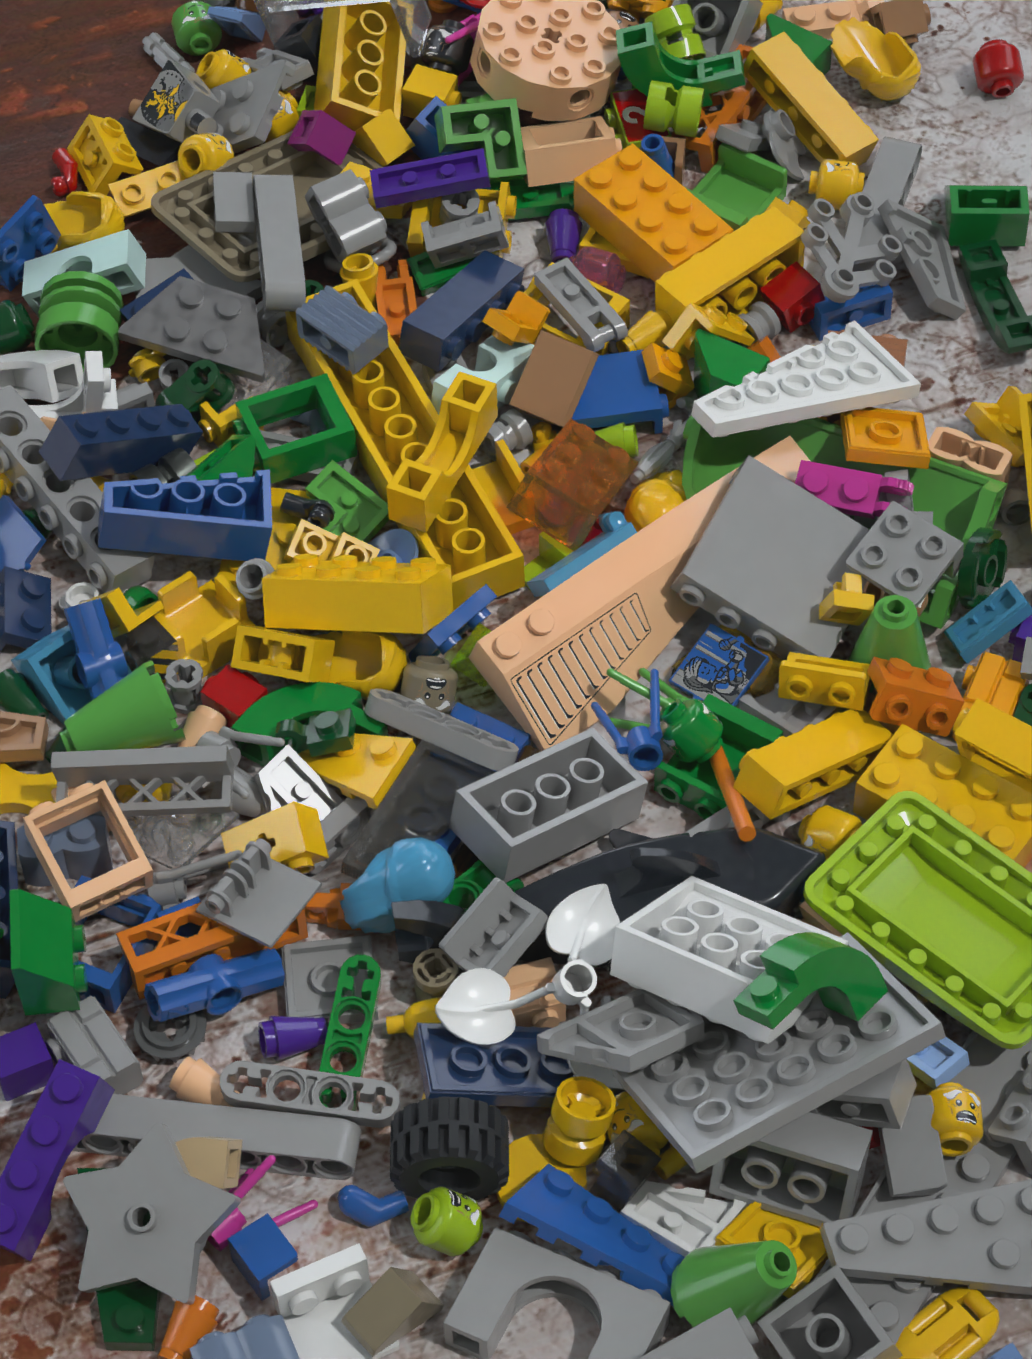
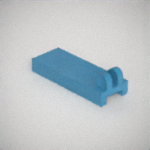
(615, 531)

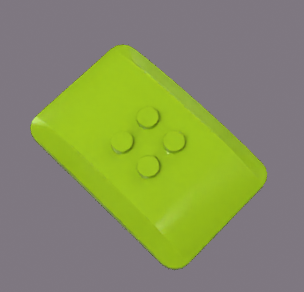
(936, 913)

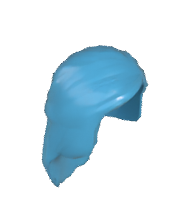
(400, 873)

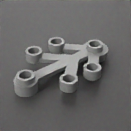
(839, 280)

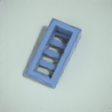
(238, 22)

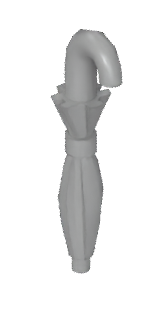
(659, 455)

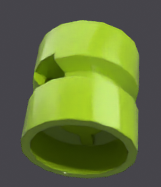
(676, 23)
(673, 108)

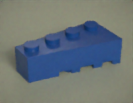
(189, 517)

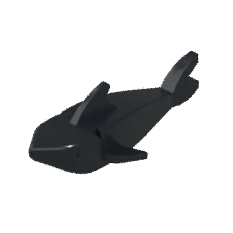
(637, 873)

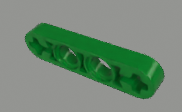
(355, 1040)

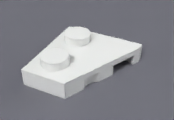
(680, 1217)

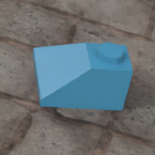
(53, 673)

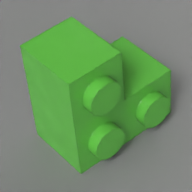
(486, 126)

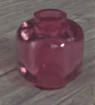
(600, 267)

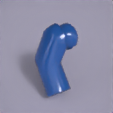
(369, 1209)

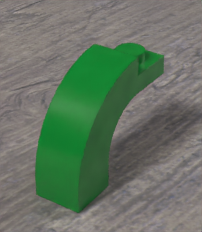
(647, 60)
(299, 703)
(810, 962)

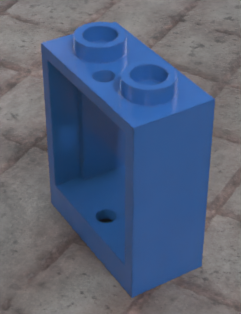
(112, 987)

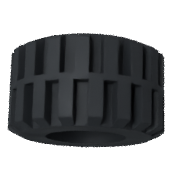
(450, 1146)

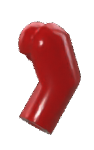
(69, 172)

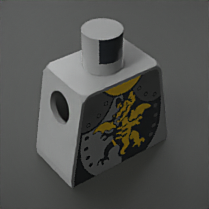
(178, 104)

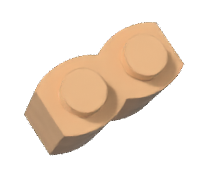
(977, 456)

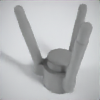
(228, 737)
(170, 885)

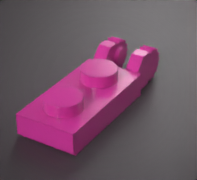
(850, 489)

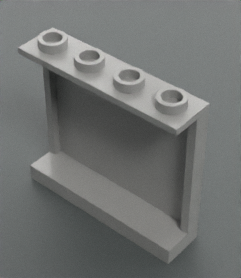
(771, 562)

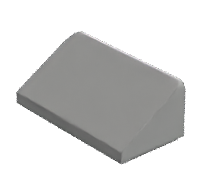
(914, 1153)

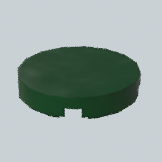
(981, 566)

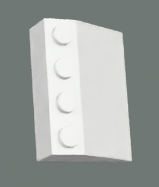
(703, 950)

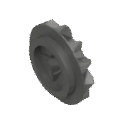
(154, 1041)

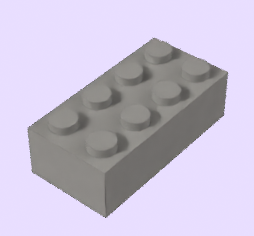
(547, 805)

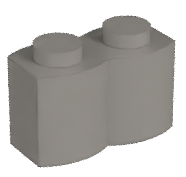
(345, 215)

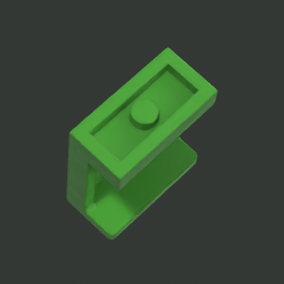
(740, 185)

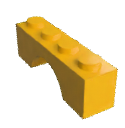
(425, 484)

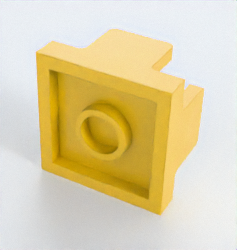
(203, 618)

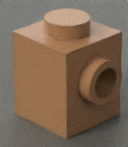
(903, 17)

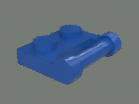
(450, 630)

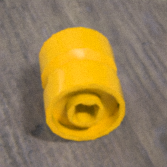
(579, 1121)

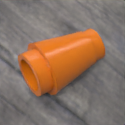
(186, 1327)

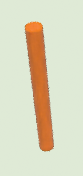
(733, 799)

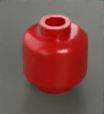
(998, 68)

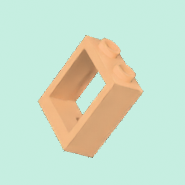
(566, 149)
(108, 887)

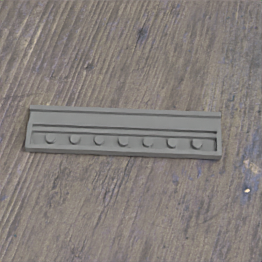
(992, 1077)

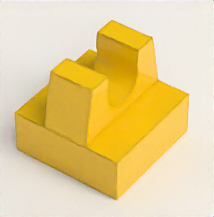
(847, 602)

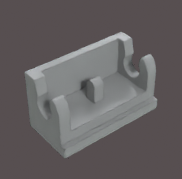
(465, 237)

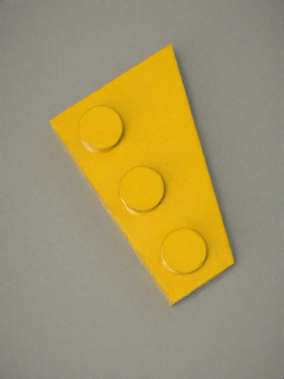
(365, 769)

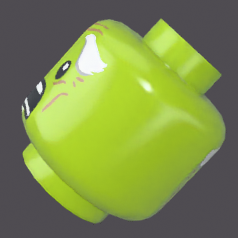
(447, 1221)

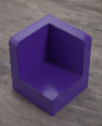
(23, 1062)

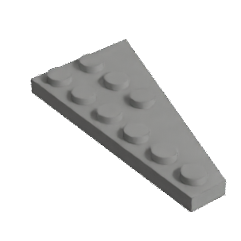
(955, 1239)

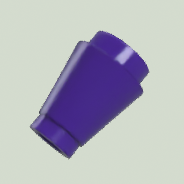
(563, 233)
(289, 1036)

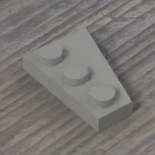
(926, 257)

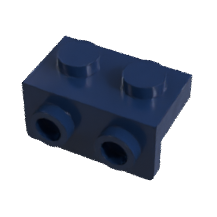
(24, 607)

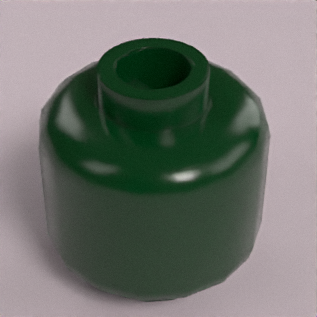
(14, 327)

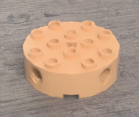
(547, 55)

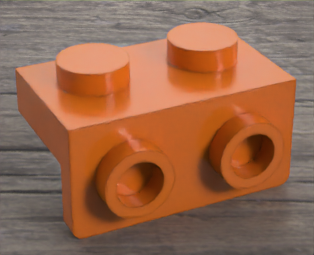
(914, 696)

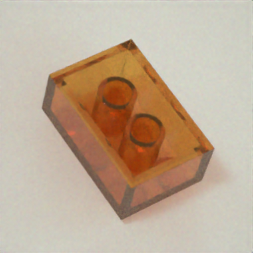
(572, 484)

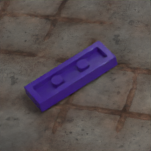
(429, 178)

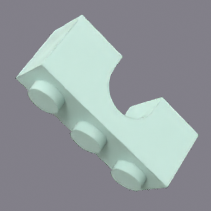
(112, 256)
(494, 363)

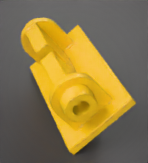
(136, 192)

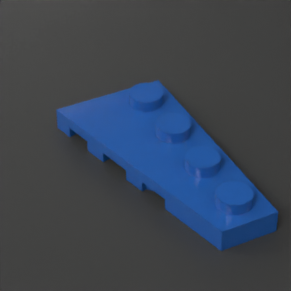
(590, 1224)

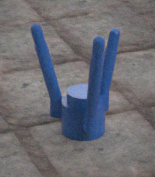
(641, 742)

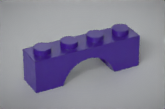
(61, 1119)

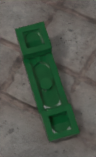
(995, 296)

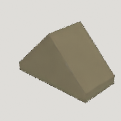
(391, 1310)

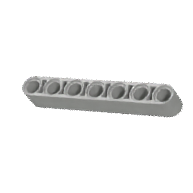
(299, 1142)

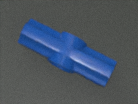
(98, 656)
(214, 984)

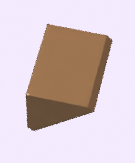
(553, 379)

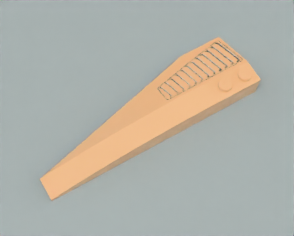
(608, 615)

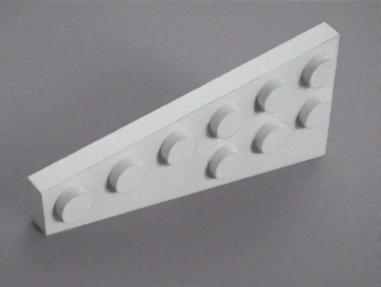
(811, 382)

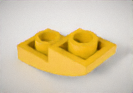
(314, 540)

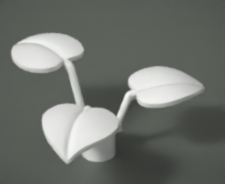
(580, 926)

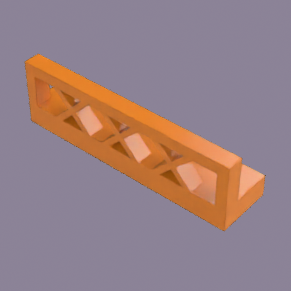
(737, 104)
(177, 953)

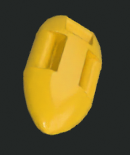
(947, 1329)

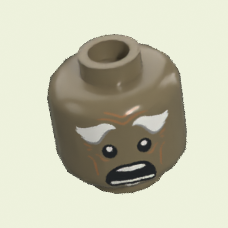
(430, 682)

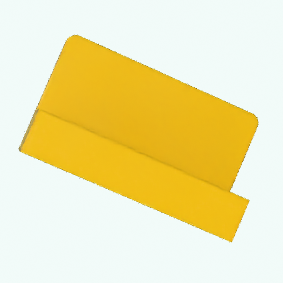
(500, 483)
(120, 613)

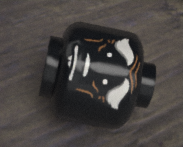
(451, 57)

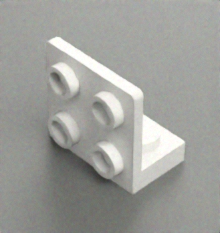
(316, 1301)

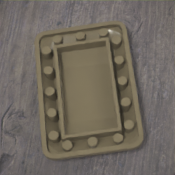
(190, 205)

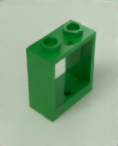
(305, 453)

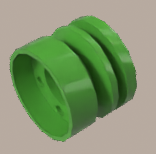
(80, 315)

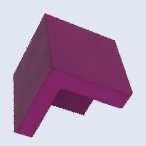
(323, 135)

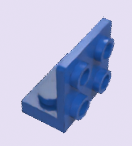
(25, 237)

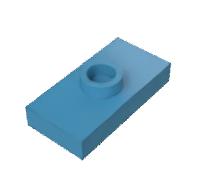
(988, 621)

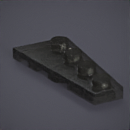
(415, 805)

